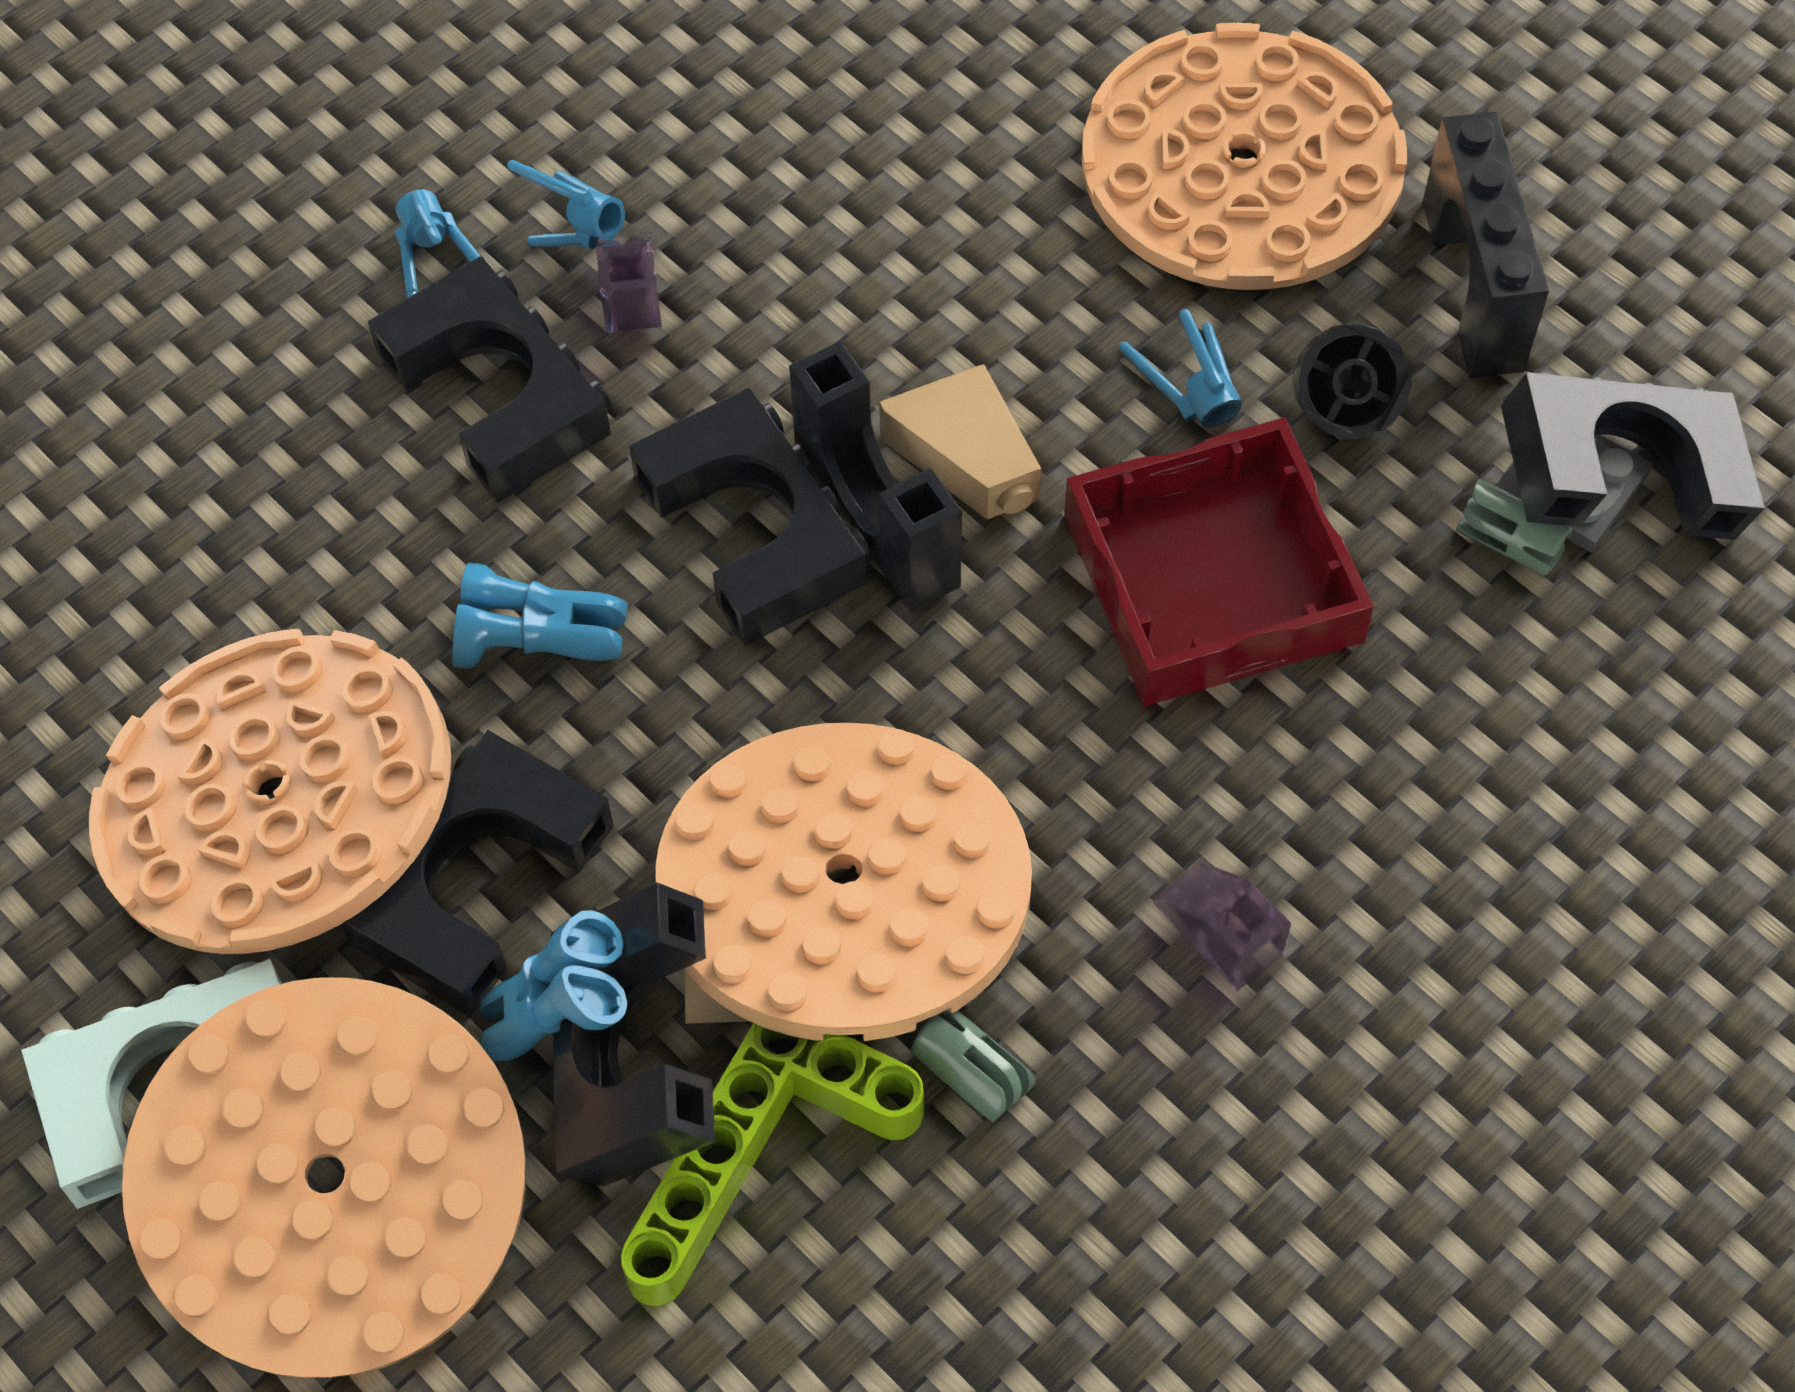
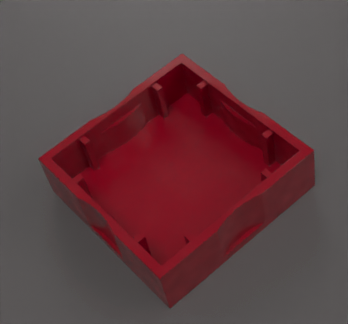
(1216, 562)

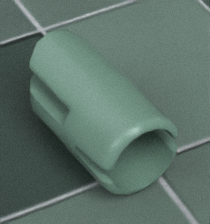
(1500, 523)
(972, 1064)

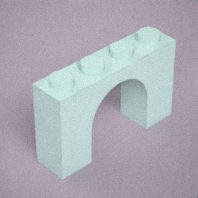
(86, 1071)

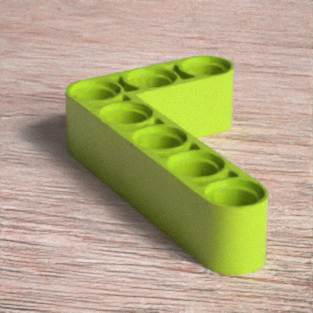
(747, 1133)

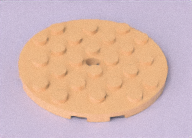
(1300, 210)
(249, 873)
(872, 956)
(342, 1275)

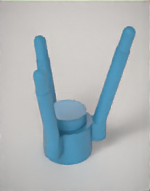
(588, 210)
(426, 226)
(1210, 390)

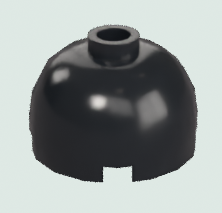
(1351, 380)

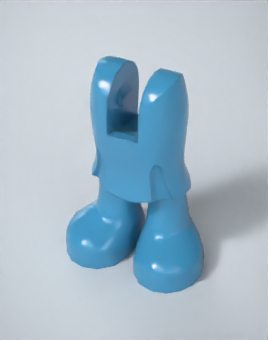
(551, 621)
(557, 986)

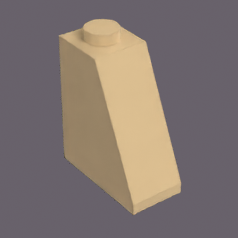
(966, 439)

